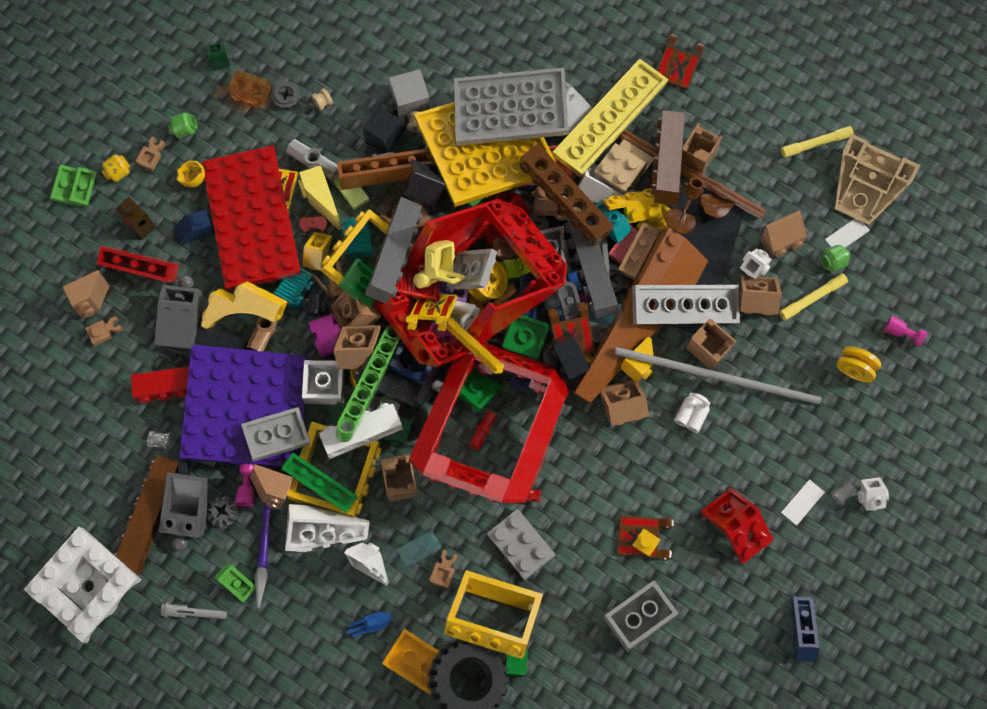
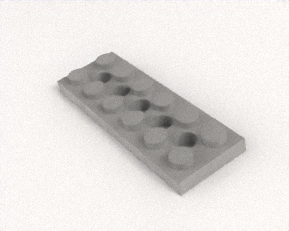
(678, 314)

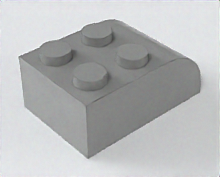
(640, 615)

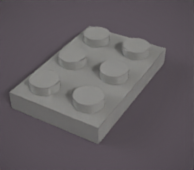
(476, 268)
(275, 434)
(521, 544)

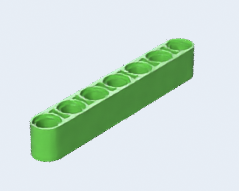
(365, 389)

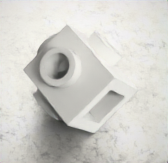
(756, 263)
(873, 494)

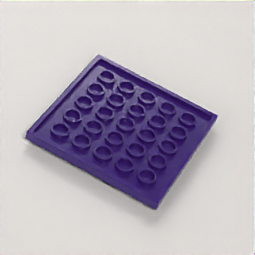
(233, 389)

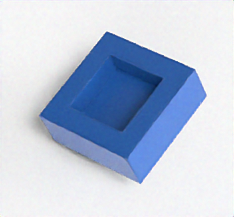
(575, 279)

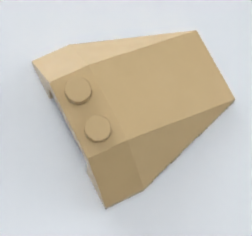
(870, 179)

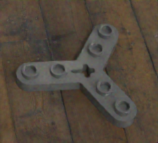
(568, 301)

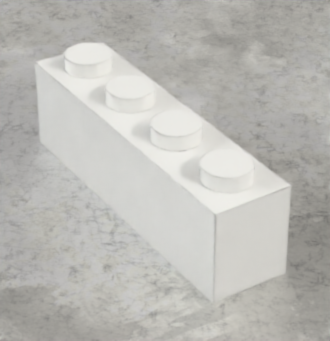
(371, 428)

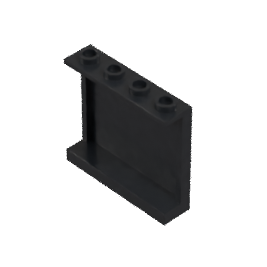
(398, 386)

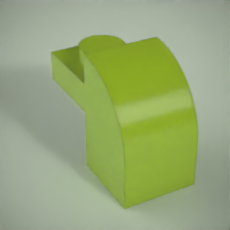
(515, 268)

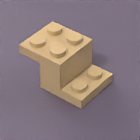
(624, 166)

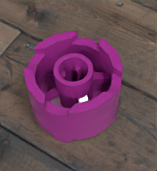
(325, 333)

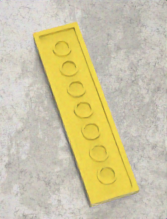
(609, 118)

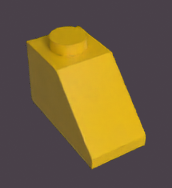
(316, 250)
(639, 369)

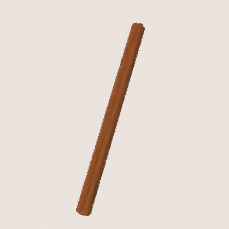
(709, 183)

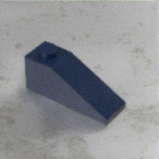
(805, 630)

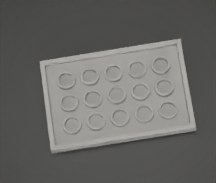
(510, 106)

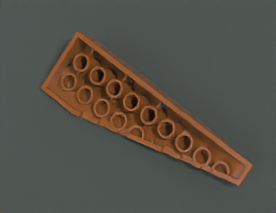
(669, 262)

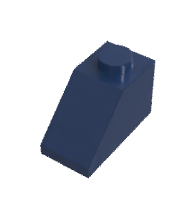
(193, 227)

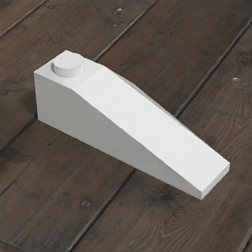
(318, 527)
(368, 560)

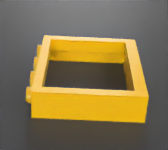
(350, 234)
(362, 488)
(499, 592)

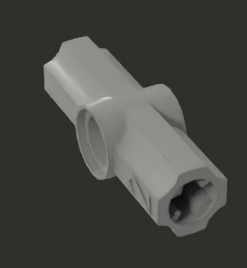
(305, 154)

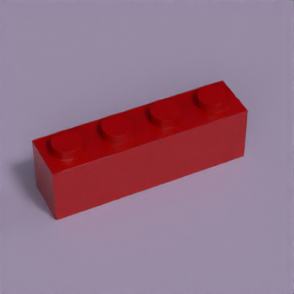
(137, 264)
(160, 385)

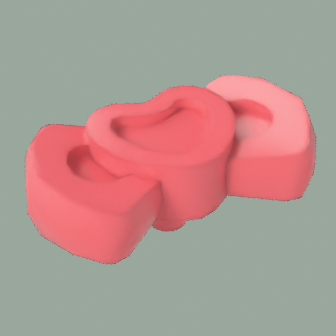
(313, 223)

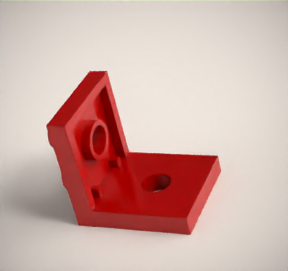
(739, 523)

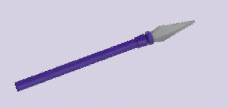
(261, 573)

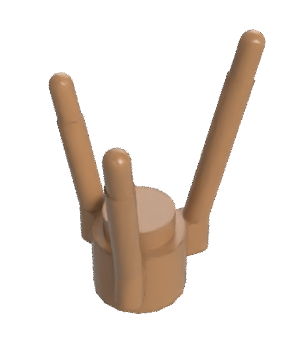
(333, 290)

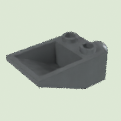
(178, 314)
(184, 504)

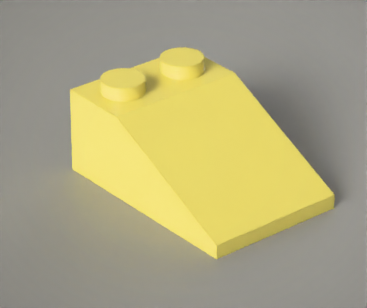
(316, 190)

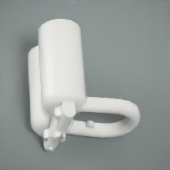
(464, 314)
(693, 412)

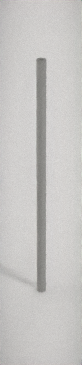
(717, 375)

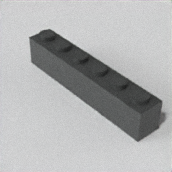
(393, 251)
(593, 272)

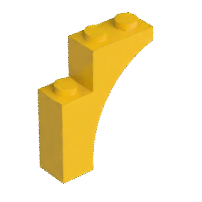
(246, 299)

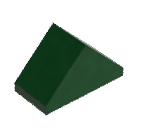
(217, 56)

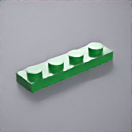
(319, 483)

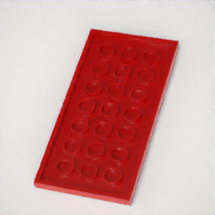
(251, 218)

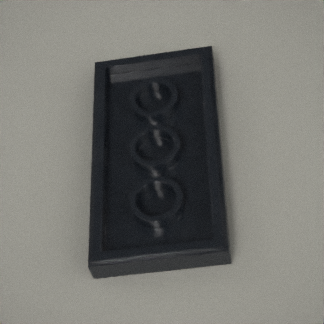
(213, 338)

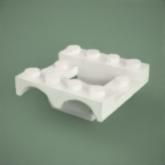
(69, 569)

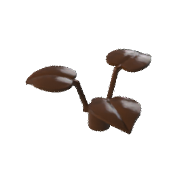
(712, 206)

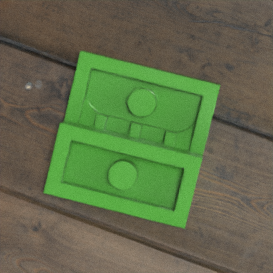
(73, 185)

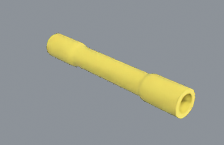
(796, 148)
(796, 307)

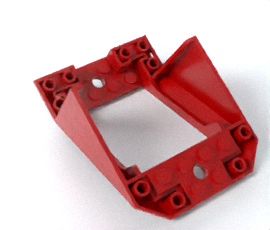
(464, 230)
(531, 460)

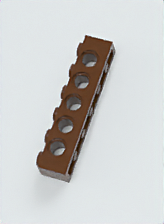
(564, 184)

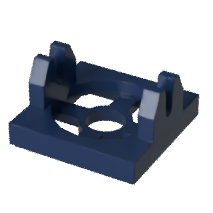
(396, 366)

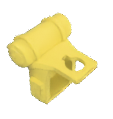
(438, 265)

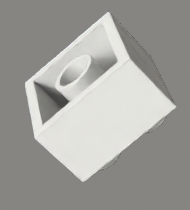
(323, 382)

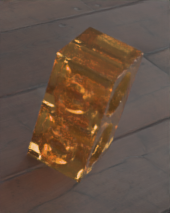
(251, 85)

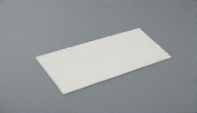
(848, 233)
(803, 502)

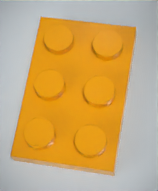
(411, 659)

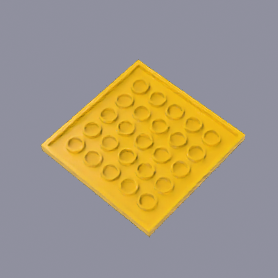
(473, 169)

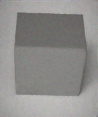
(409, 93)

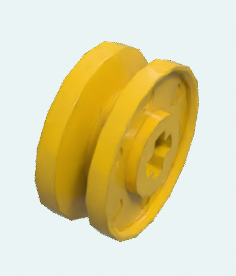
(496, 286)
(858, 364)

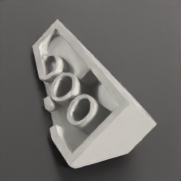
(596, 188)

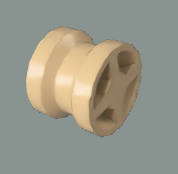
(322, 99)
(412, 125)

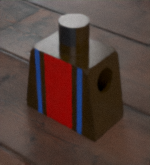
(132, 214)

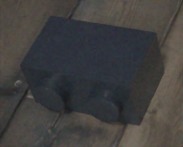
(569, 356)

